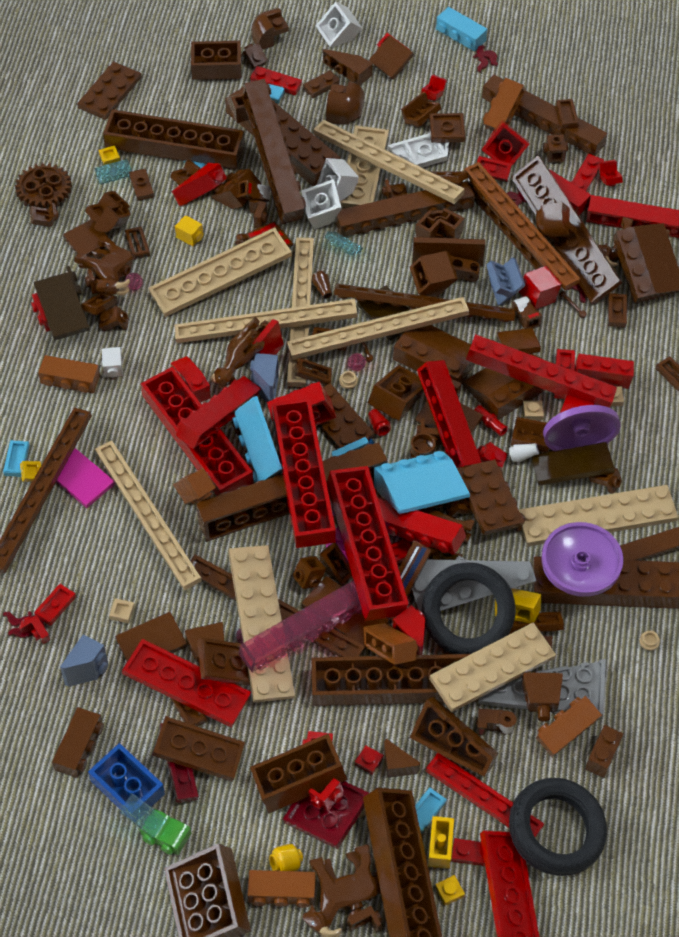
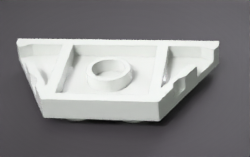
(420, 150)

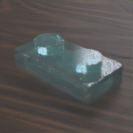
(113, 171)
(339, 240)
(142, 815)

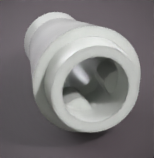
(523, 451)

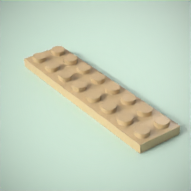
(220, 272)
(609, 511)
(258, 612)

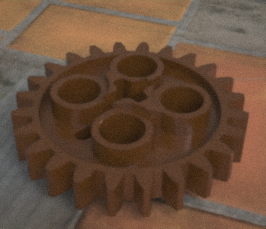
(43, 186)

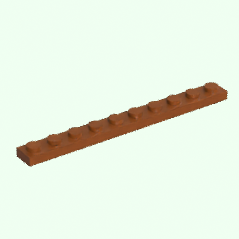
(522, 225)

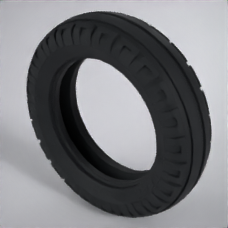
(442, 582)
(533, 851)

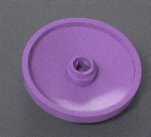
(581, 427)
(582, 559)

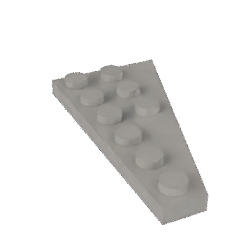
(514, 572)
(577, 682)

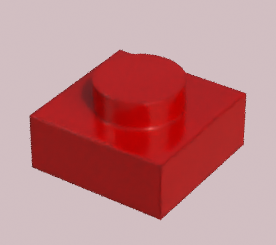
(369, 760)

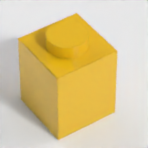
(189, 230)

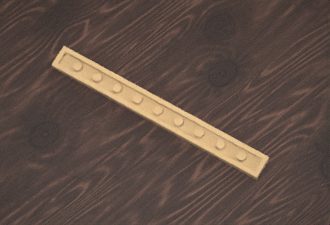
(389, 161)
(301, 297)
(286, 317)
(377, 328)
(148, 515)

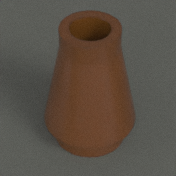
(322, 283)

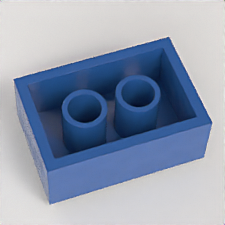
(121, 775)

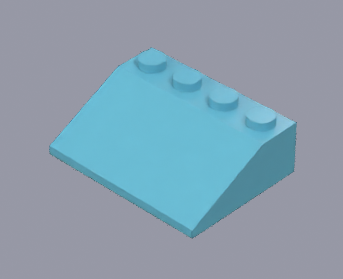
(257, 440)
(420, 482)

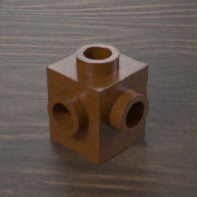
(555, 148)
(309, 572)

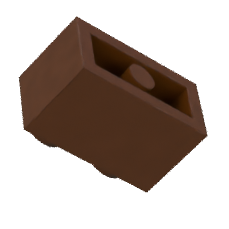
(604, 751)

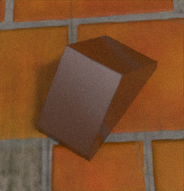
(336, 563)
(398, 761)

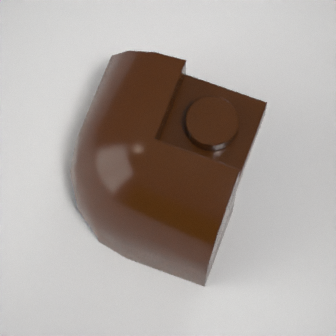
(267, 26)
(344, 103)
(109, 213)
(554, 222)
(440, 224)

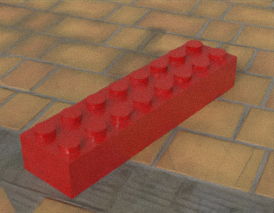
(174, 400)
(303, 473)
(367, 543)

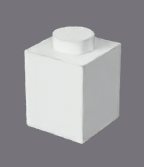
(112, 362)

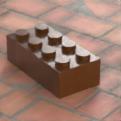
(296, 771)

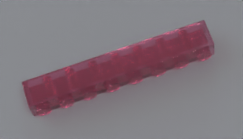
(300, 627)

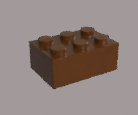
(216, 60)

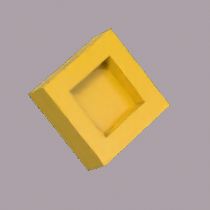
(109, 155)
(29, 470)
(449, 890)

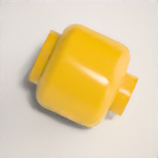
(286, 858)

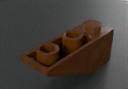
(349, 65)

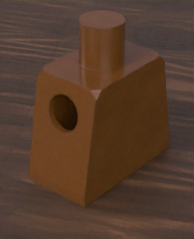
(211, 631)
(542, 693)

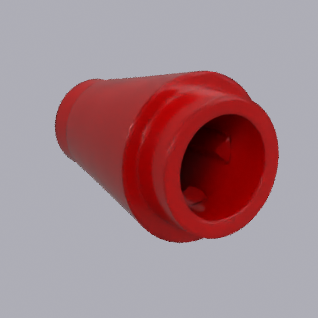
(379, 423)

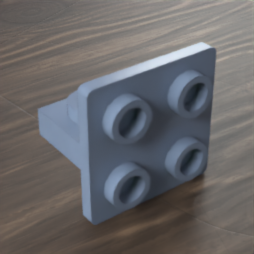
(505, 279)

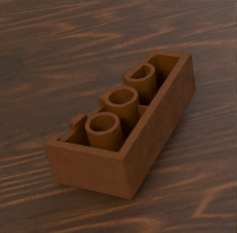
(451, 737)

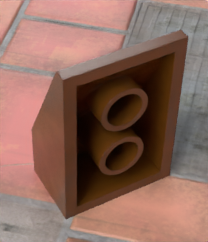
(396, 392)

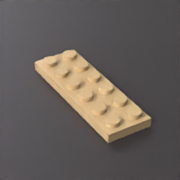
(366, 171)
(492, 667)

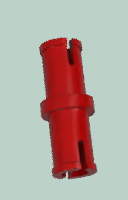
(490, 420)

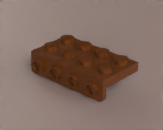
(491, 498)

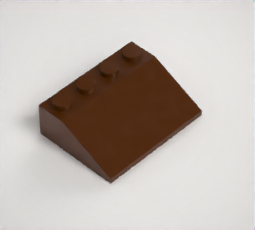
(647, 261)
(433, 344)
(499, 392)
(207, 895)

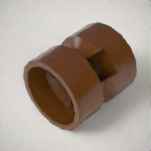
(422, 445)

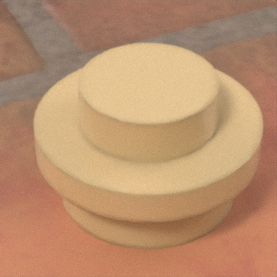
(348, 380)
(649, 640)

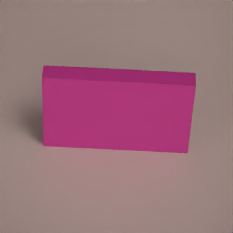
(84, 479)

